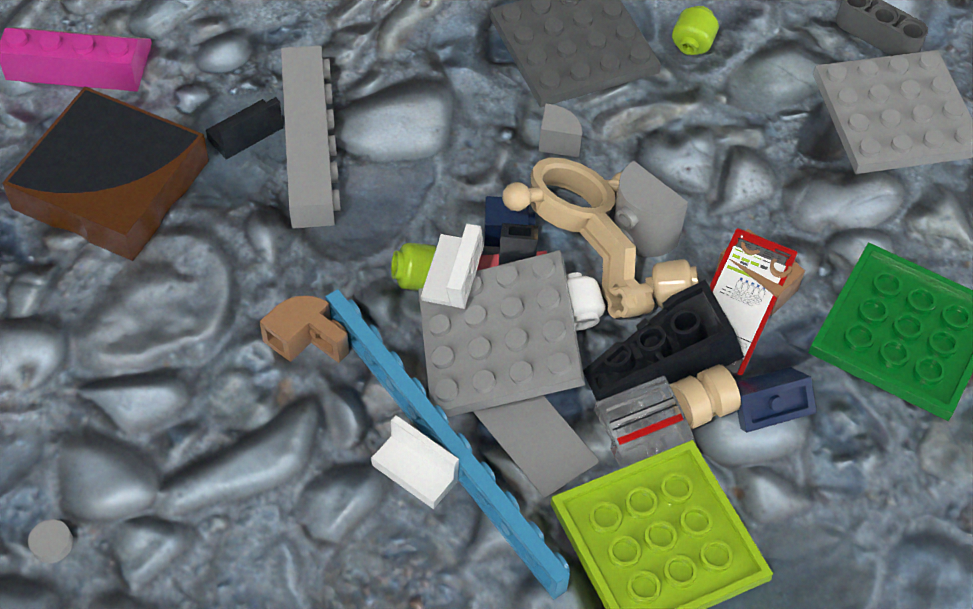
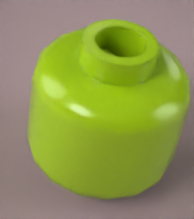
(696, 29)
(412, 265)

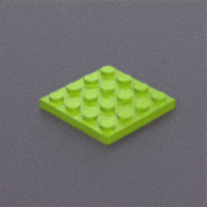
(661, 535)

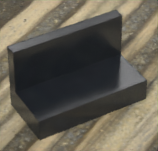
(246, 127)

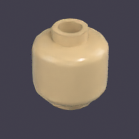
(671, 278)

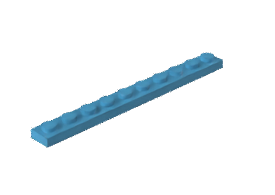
(432, 421)

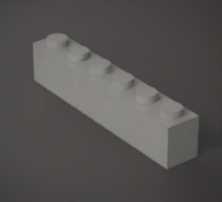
(307, 138)

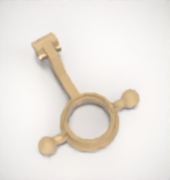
(623, 293)

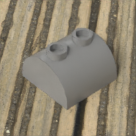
(648, 212)

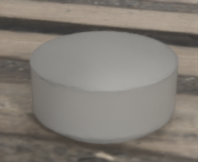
(50, 541)

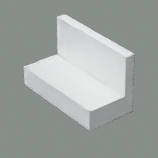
(454, 268)
(417, 463)

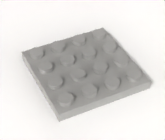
(896, 111)
(507, 341)

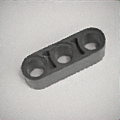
(882, 26)

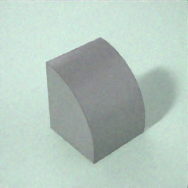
(560, 132)

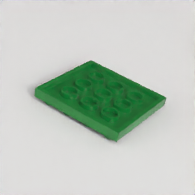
(902, 331)

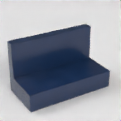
(775, 398)

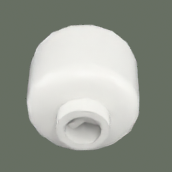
(585, 300)

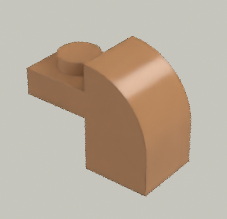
(301, 322)

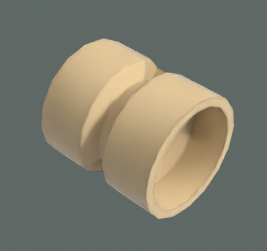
(707, 395)

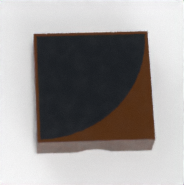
(107, 172)

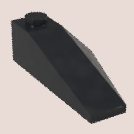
(675, 343)

